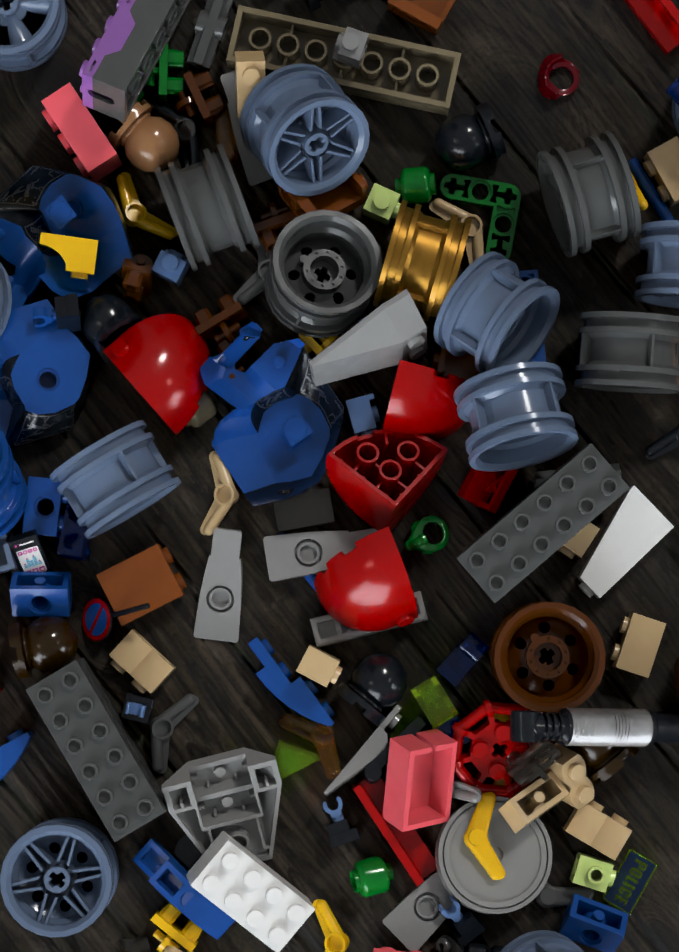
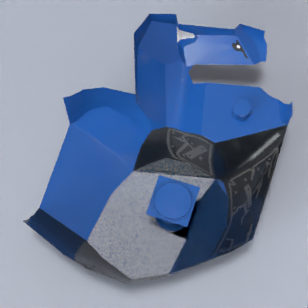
(60, 205)
(42, 377)
(280, 418)

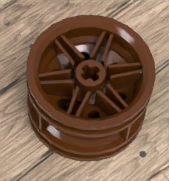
(586, 653)

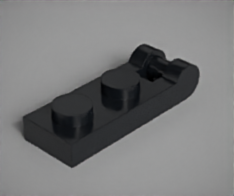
(374, 770)

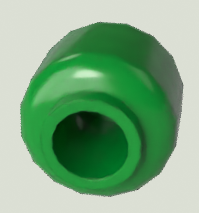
(416, 185)
(371, 876)

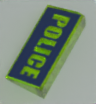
(630, 881)

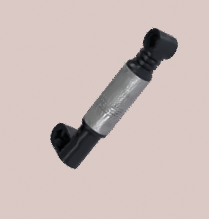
(595, 727)

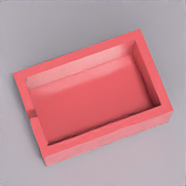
(80, 133)
(419, 779)

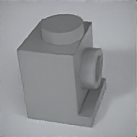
(351, 47)

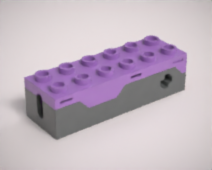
(128, 54)

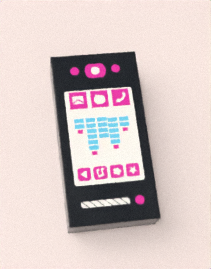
(29, 552)

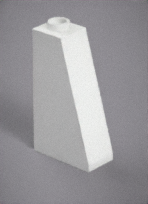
(625, 540)

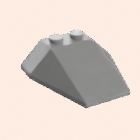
(376, 342)
(229, 794)

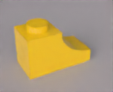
(76, 252)

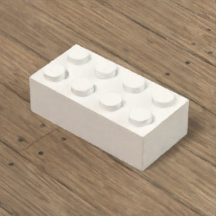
(250, 892)

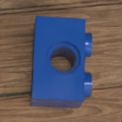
(38, 491)
(41, 594)
(593, 924)

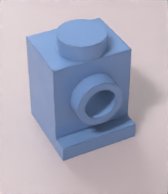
(171, 266)
(362, 414)

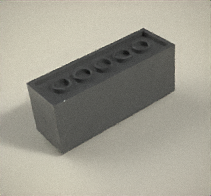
(542, 522)
(98, 748)

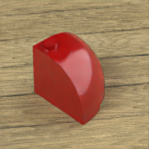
(164, 365)
(423, 402)
(383, 473)
(368, 586)

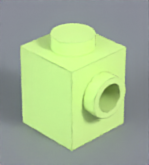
(382, 204)
(592, 872)

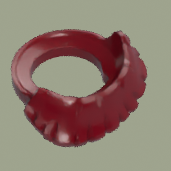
(550, 63)

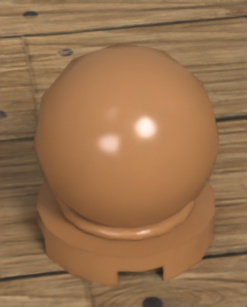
(146, 139)

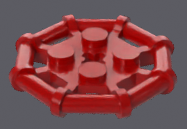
(482, 748)

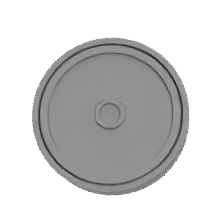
(523, 856)

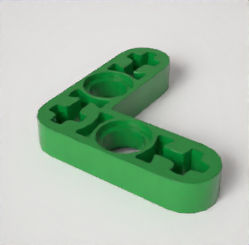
(499, 209)

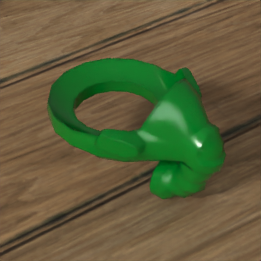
(418, 540)

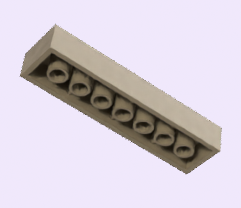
(389, 72)

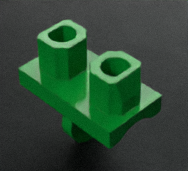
(168, 85)

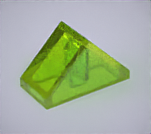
(434, 701)
(293, 758)

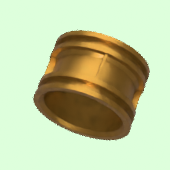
(422, 259)

